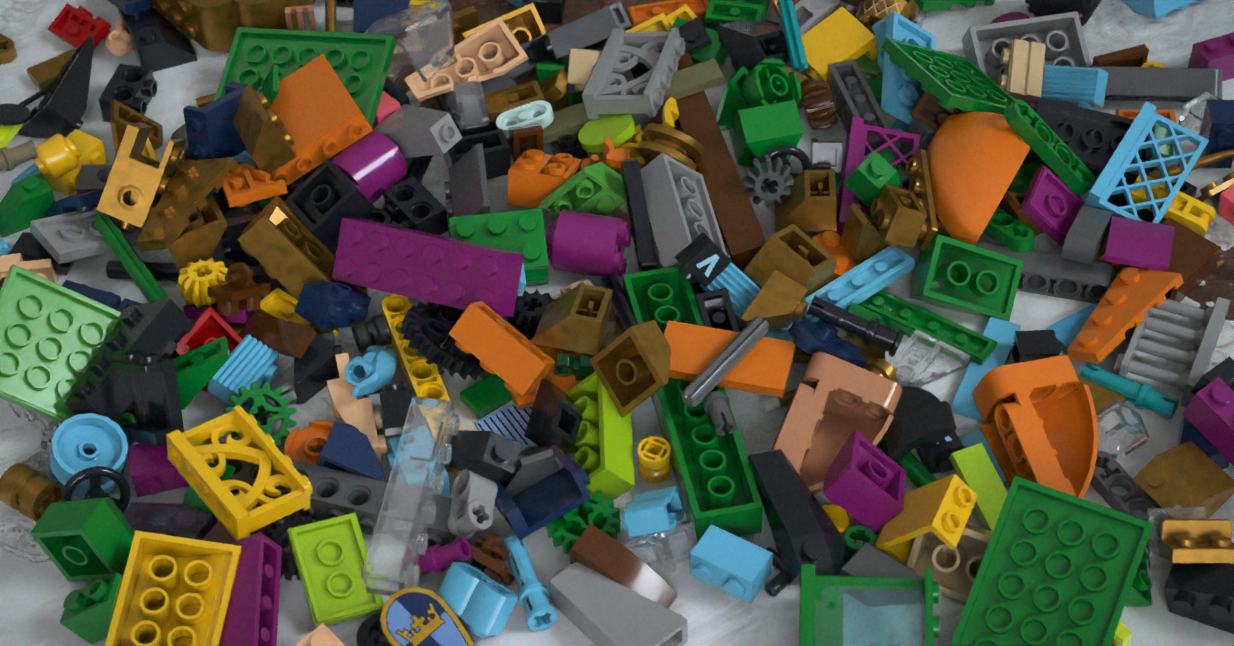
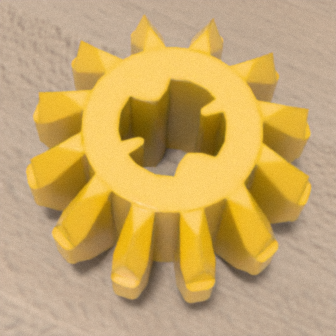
(197, 278)

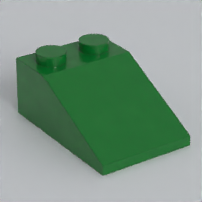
(966, 278)

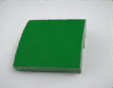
(734, 10)

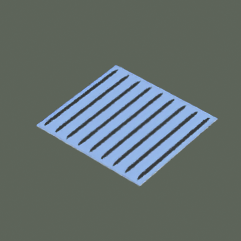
(508, 423)

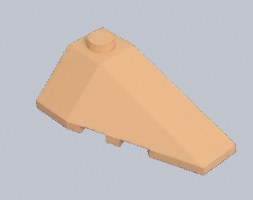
(476, 59)

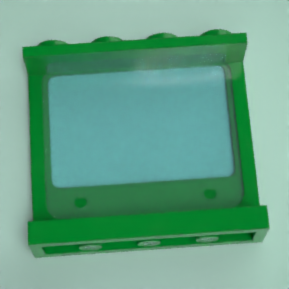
(866, 610)

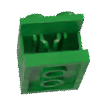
(513, 231)

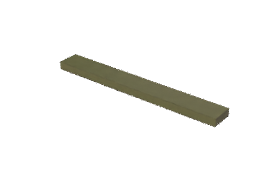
(683, 83)

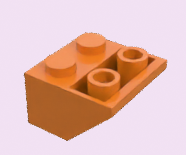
(537, 176)

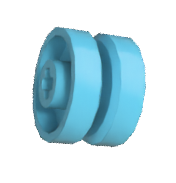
(86, 443)

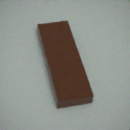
(279, 334)

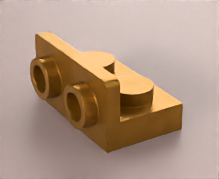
(1197, 540)

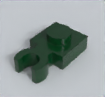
(568, 365)

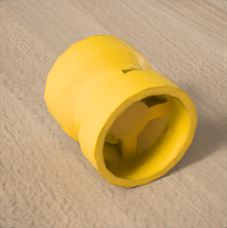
(654, 459)

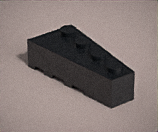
(237, 221)

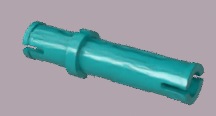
(1141, 395)

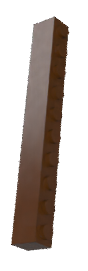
(728, 196)

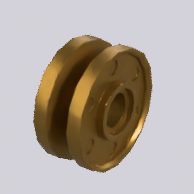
(670, 142)

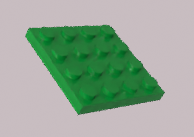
(949, 78)

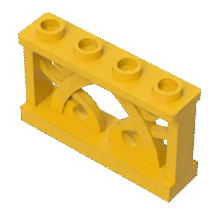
(191, 455)

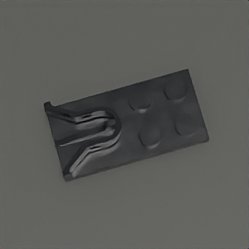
(1087, 133)

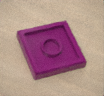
(1051, 205)

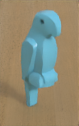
(372, 370)

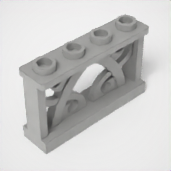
(606, 97)

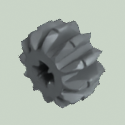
(775, 172)

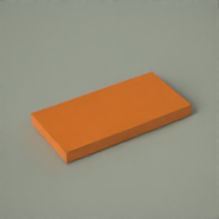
(760, 371)

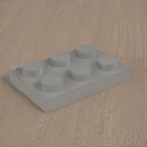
(74, 235)

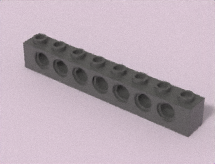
(344, 493)

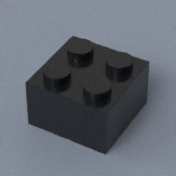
(325, 200)

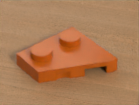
(250, 185)

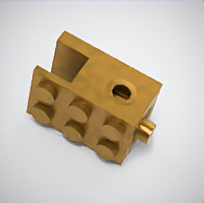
(137, 180)

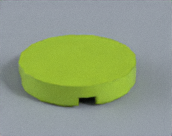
(608, 126)

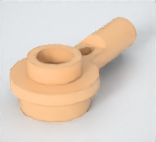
(119, 40)

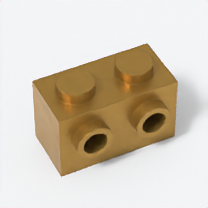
(898, 216)

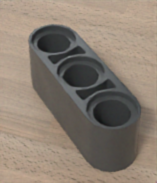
(1087, 235)

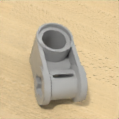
(471, 504)

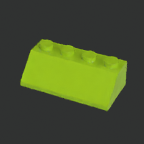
(603, 440)

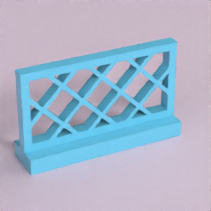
(1128, 150)

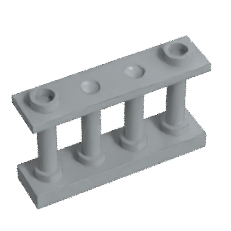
(1196, 361)

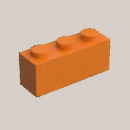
(501, 348)

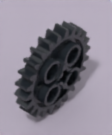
(428, 332)

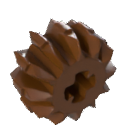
(819, 104)

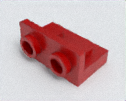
(78, 25)

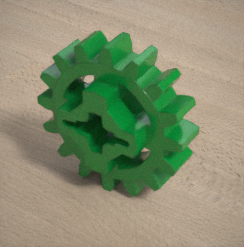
(257, 402)
(595, 511)

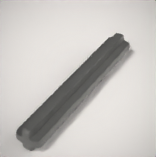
(724, 362)

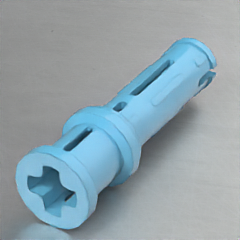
(532, 593)

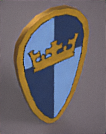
(421, 619)

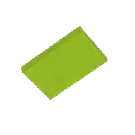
(330, 567)

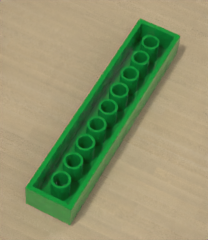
(707, 467)

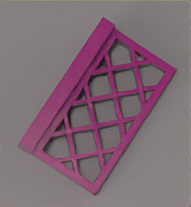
(854, 156)

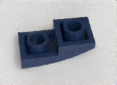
(78, 203)

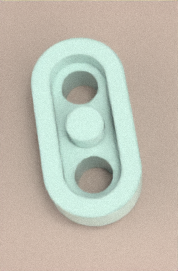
(531, 113)

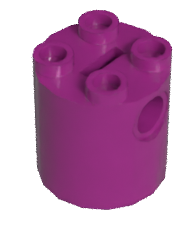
(372, 164)
(588, 244)

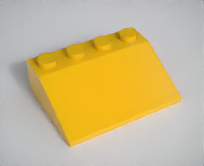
(173, 592)

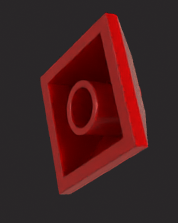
(207, 328)

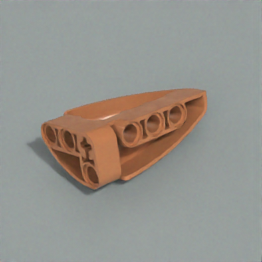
(827, 409)

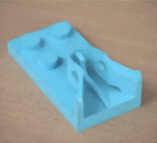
(899, 91)

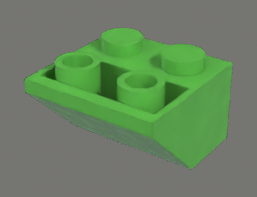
(591, 191)

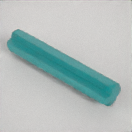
(792, 35)

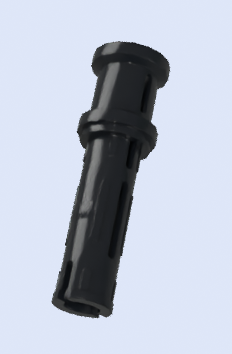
(870, 331)

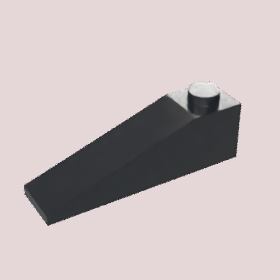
(157, 41)
(65, 98)
(797, 519)

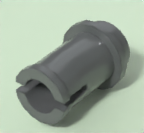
(717, 406)

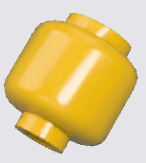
(57, 155)

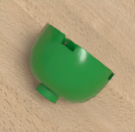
(770, 84)

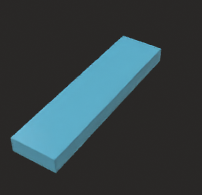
(1004, 334)

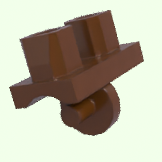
(238, 291)
(485, 559)

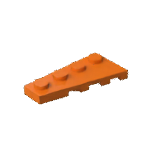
(1120, 309)

